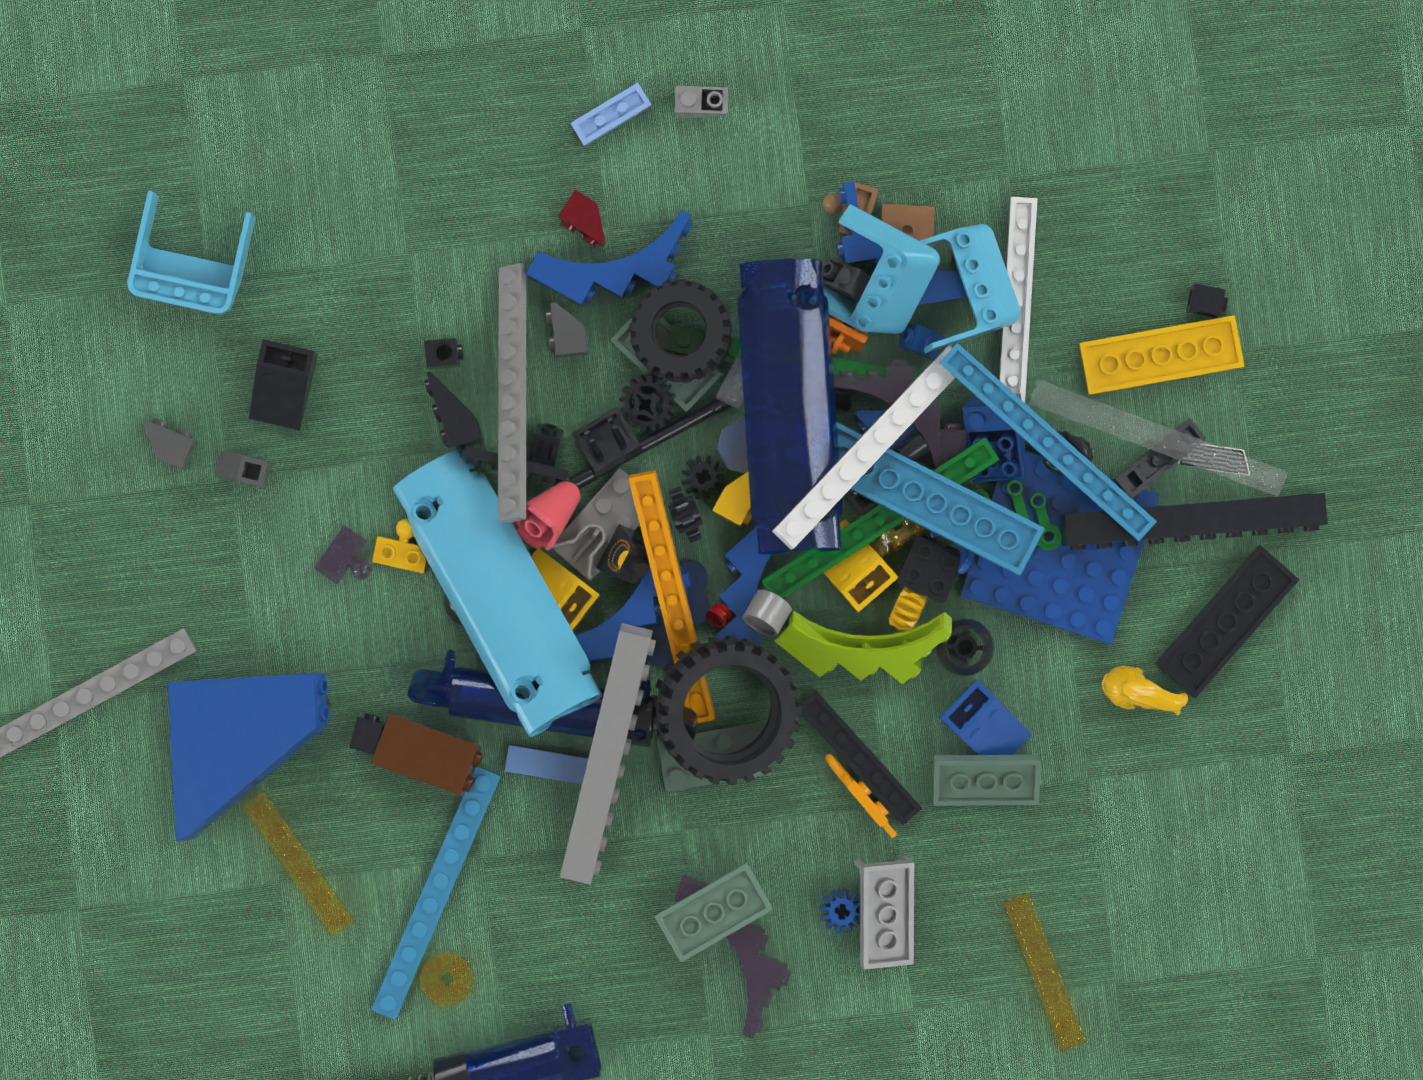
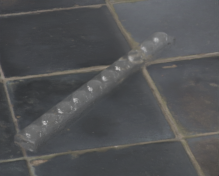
(1158, 437)

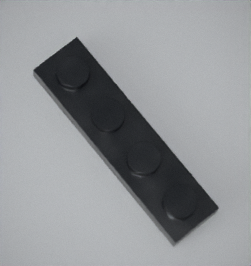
(476, 457)

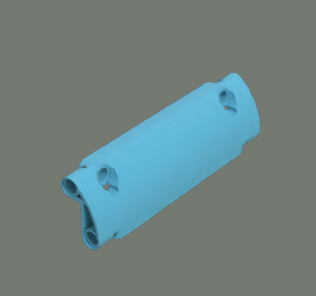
(497, 592)

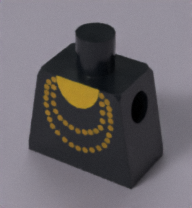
(625, 556)

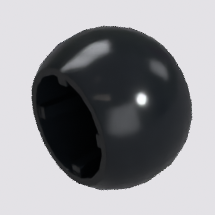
(987, 648)

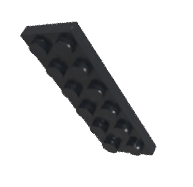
(1227, 621)

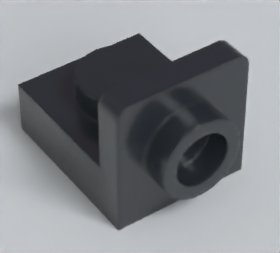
(546, 444)

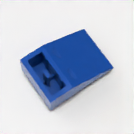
(1006, 443)
(984, 722)

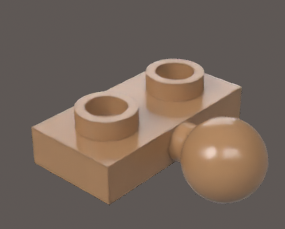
(865, 196)

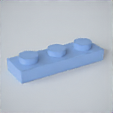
(611, 114)

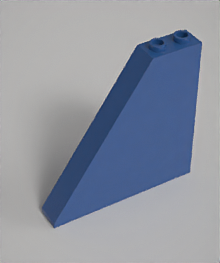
(234, 736)

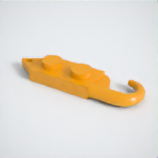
(861, 793)

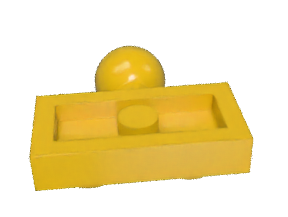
(400, 552)

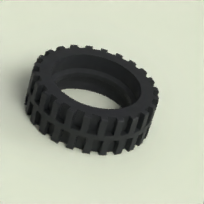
(764, 748)

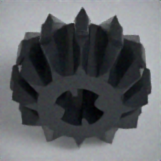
(707, 484)

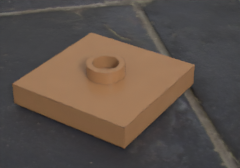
(909, 219)

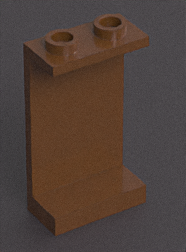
(427, 755)

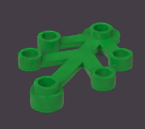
(1042, 516)

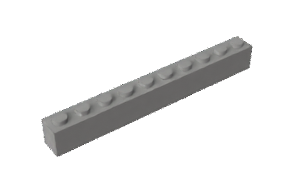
(606, 753)

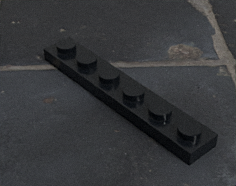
(859, 758)

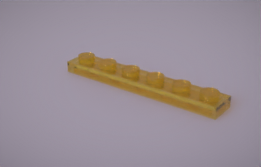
(298, 863)
(1044, 972)

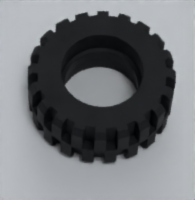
(673, 295)

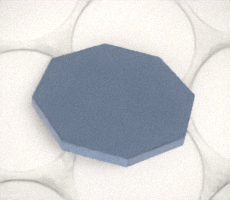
(733, 446)

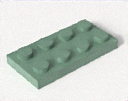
(686, 393)
(716, 741)
(986, 780)
(713, 912)

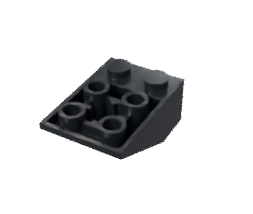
(282, 384)
(459, 423)

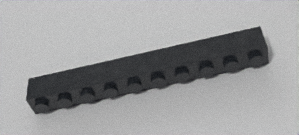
(1200, 519)

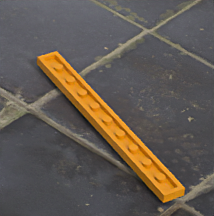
(668, 582)

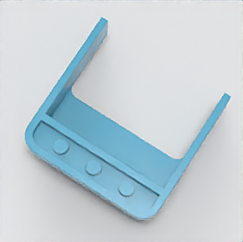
(184, 278)
(983, 280)
(895, 283)

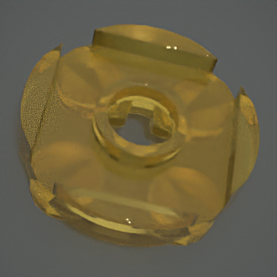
(895, 540)
(436, 989)

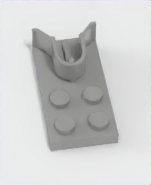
(593, 528)
(886, 913)

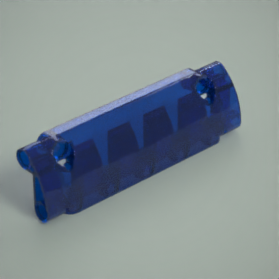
(787, 396)

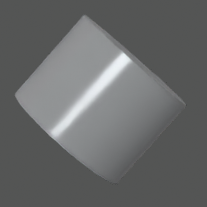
(767, 613)

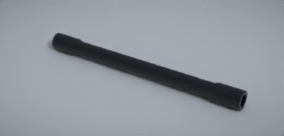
(714, 407)

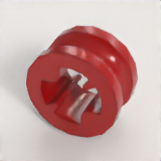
(718, 615)

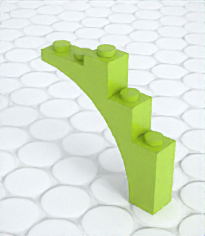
(862, 655)

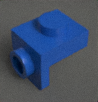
(917, 337)

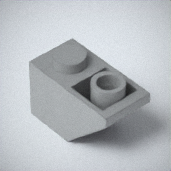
(700, 101)

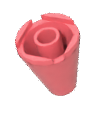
(548, 515)

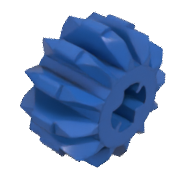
(834, 915)

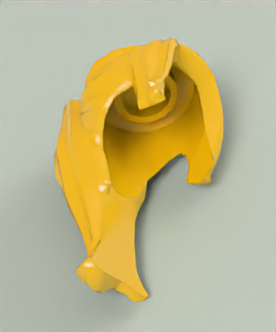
(1128, 688)

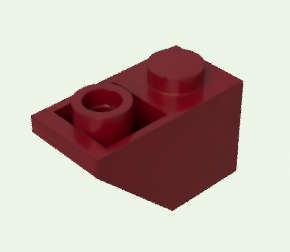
(583, 215)

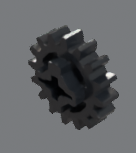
(654, 410)
(685, 514)

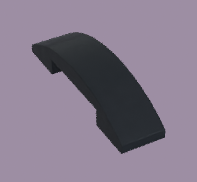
(1151, 465)

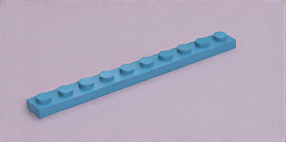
(1047, 442)
(435, 894)

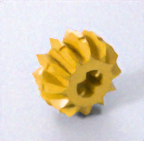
(907, 610)

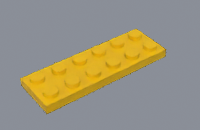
(1161, 355)

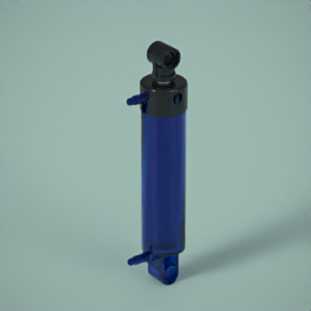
(476, 697)

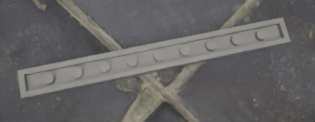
(512, 394)
(95, 691)

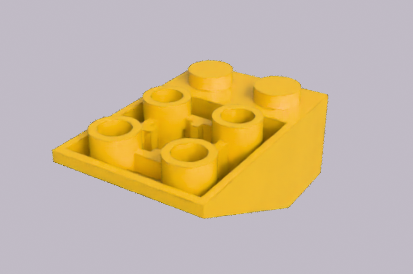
(735, 502)
(861, 576)
(569, 591)

